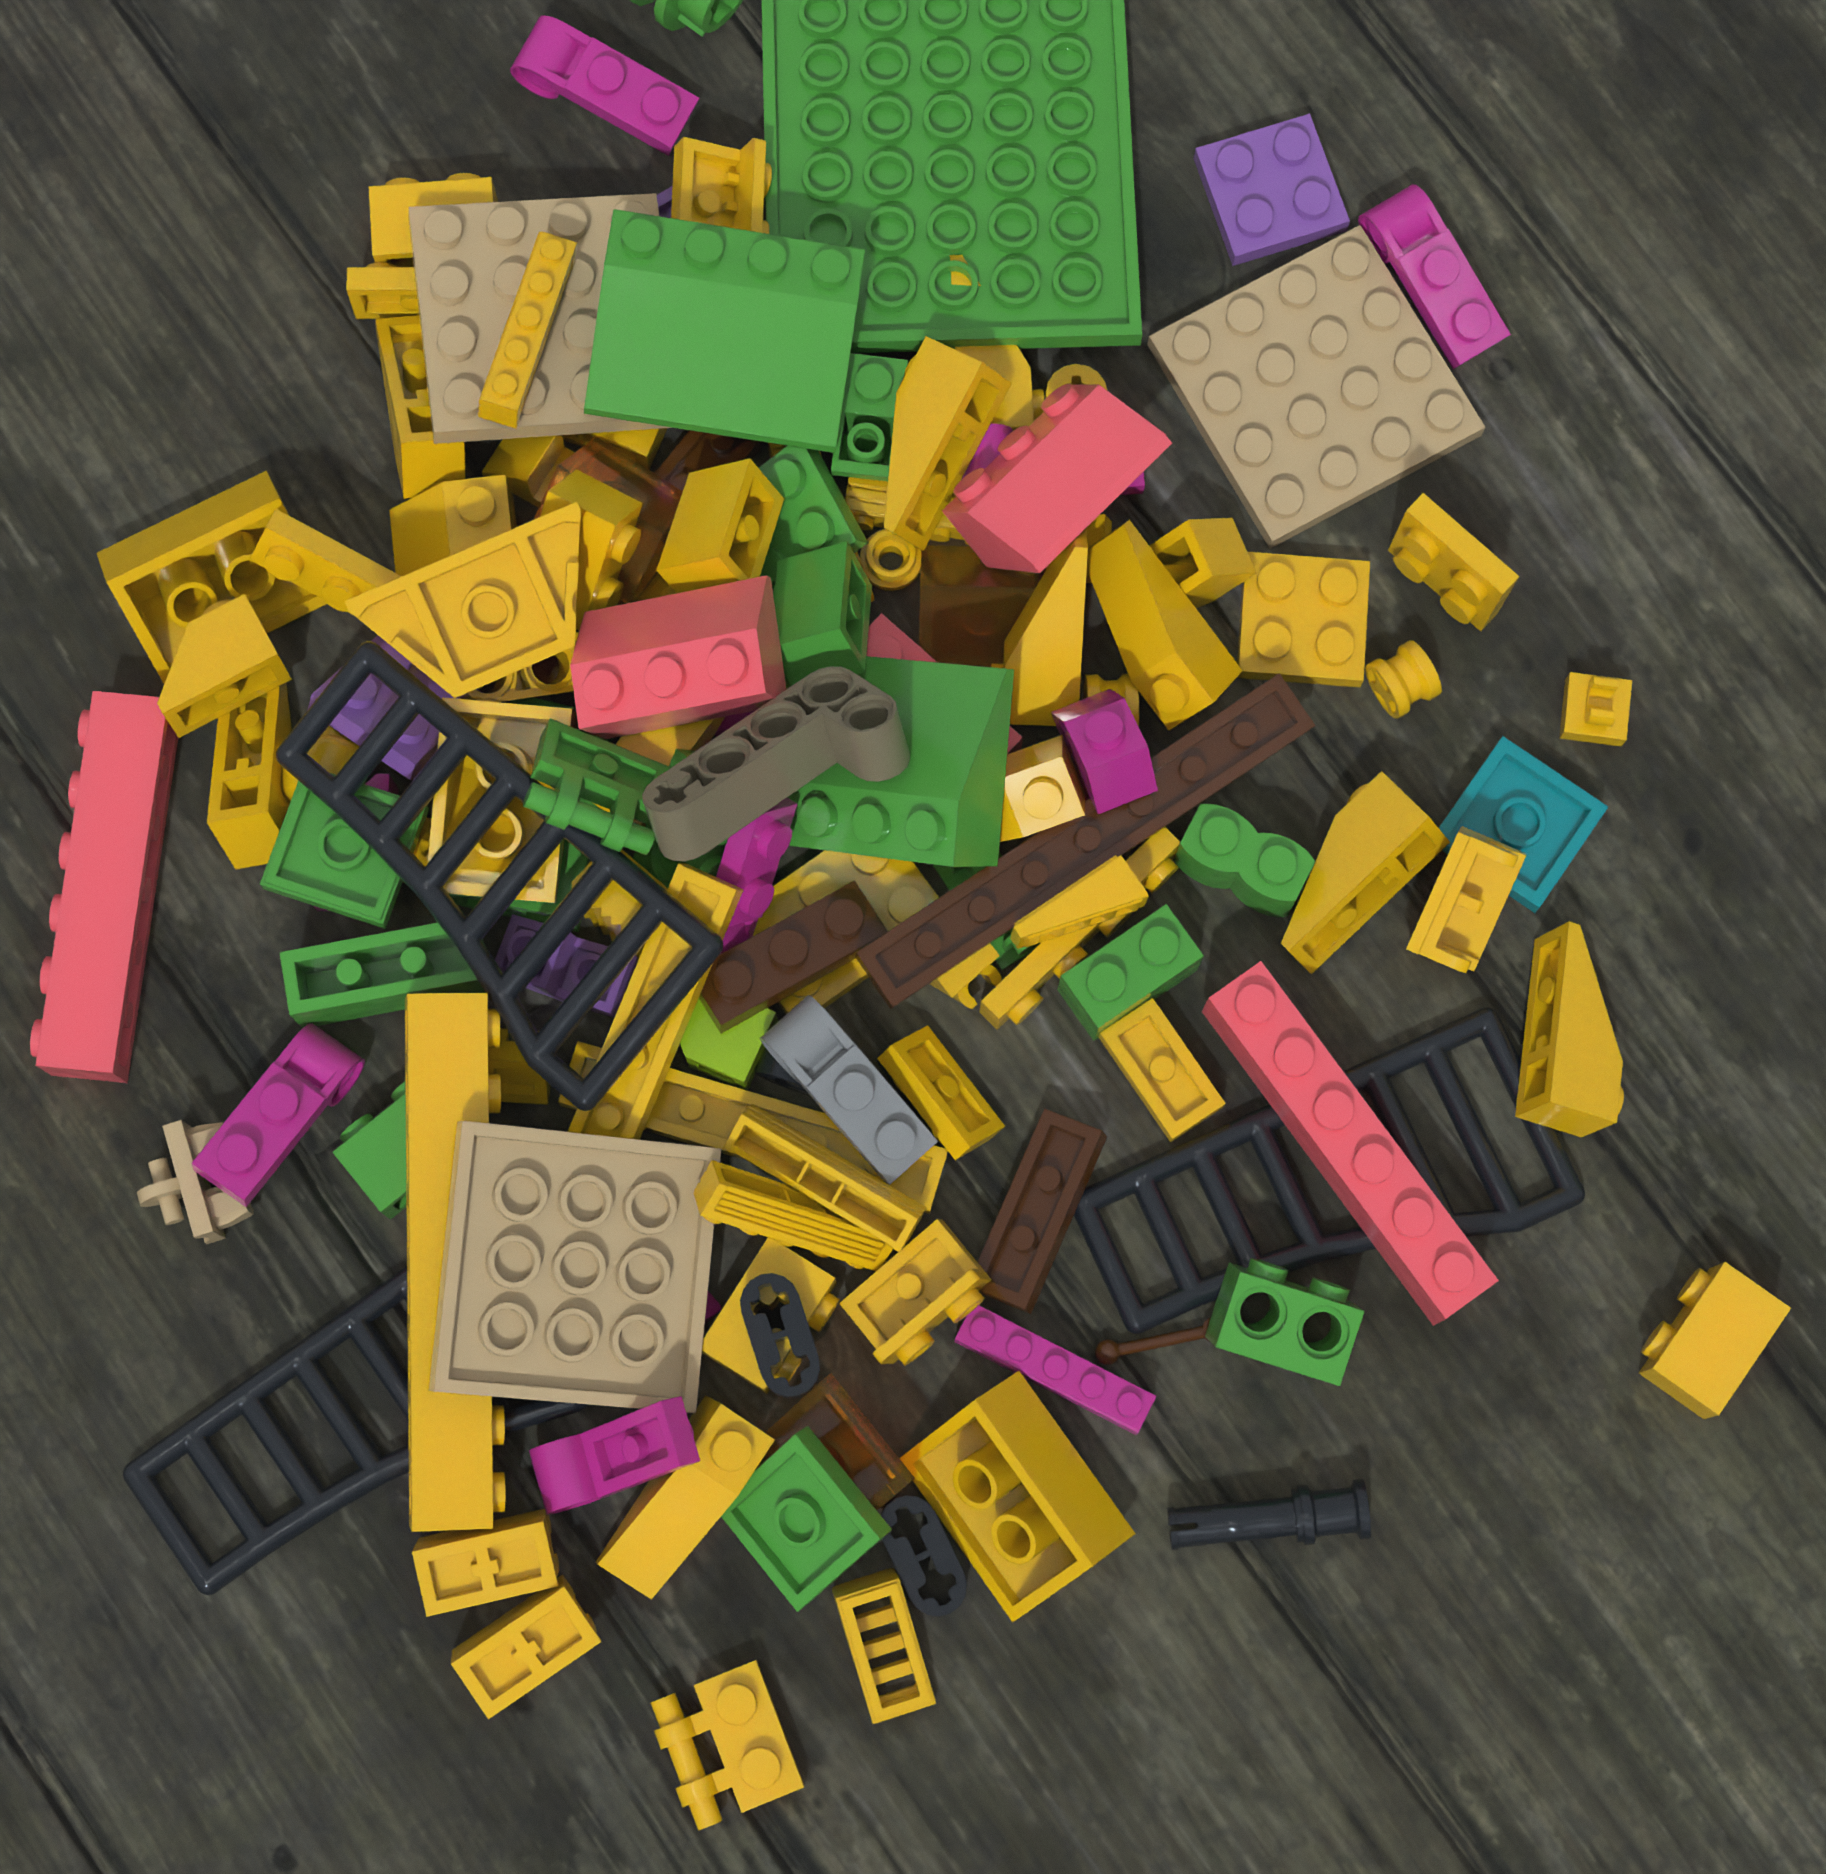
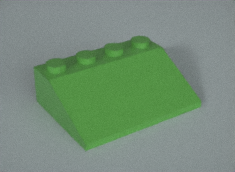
(724, 331)
(949, 795)

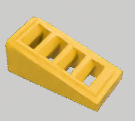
(1095, 898)
(866, 1590)

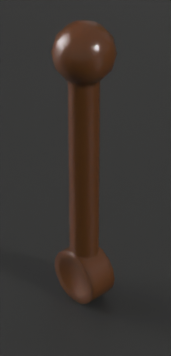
(1109, 1351)

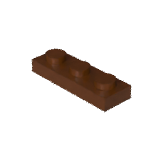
(789, 956)
(1039, 1209)

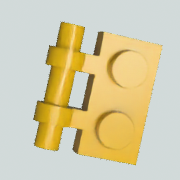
(747, 1738)

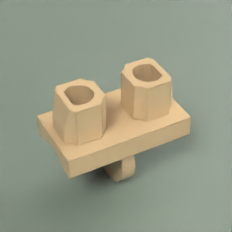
(207, 1207)

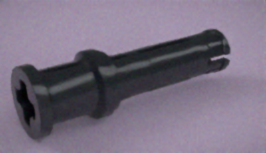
(1302, 1515)

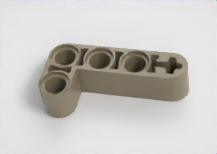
(772, 754)

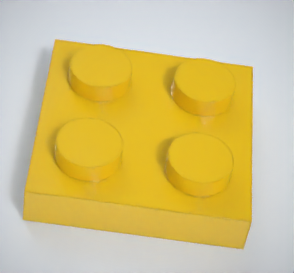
(1452, 563)
(1304, 620)

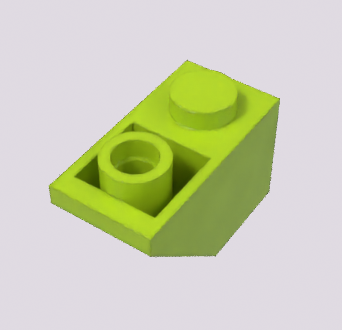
(729, 1055)

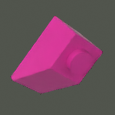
(1107, 749)

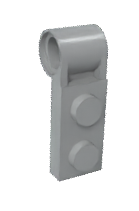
(848, 1089)

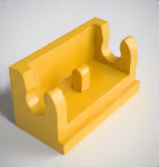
(1466, 900)
(486, 1564)
(524, 1647)

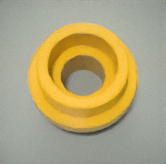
(881, 544)

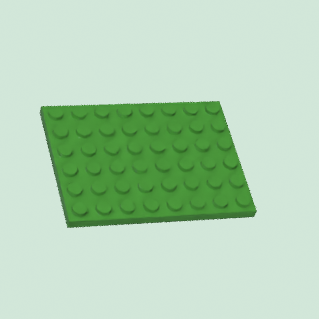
(968, 138)

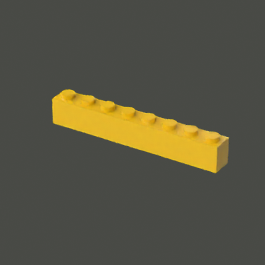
(444, 1084)

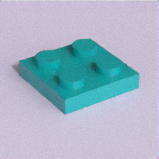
(1530, 810)

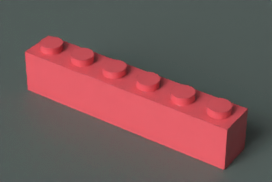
(106, 889)
(1348, 1144)

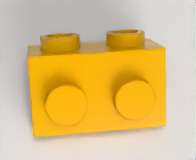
(721, 184)
(916, 1293)

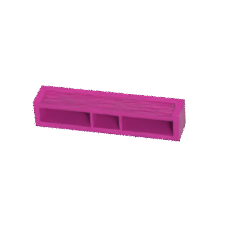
(1055, 1369)

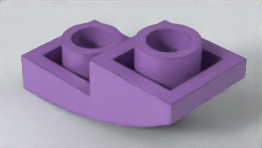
(564, 967)

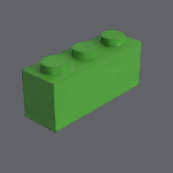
(372, 974)

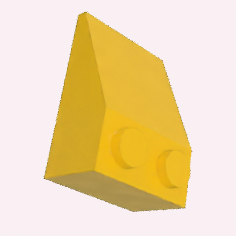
(517, 733)

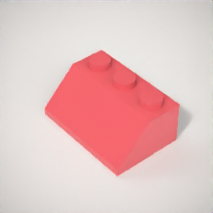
(1053, 478)
(677, 659)

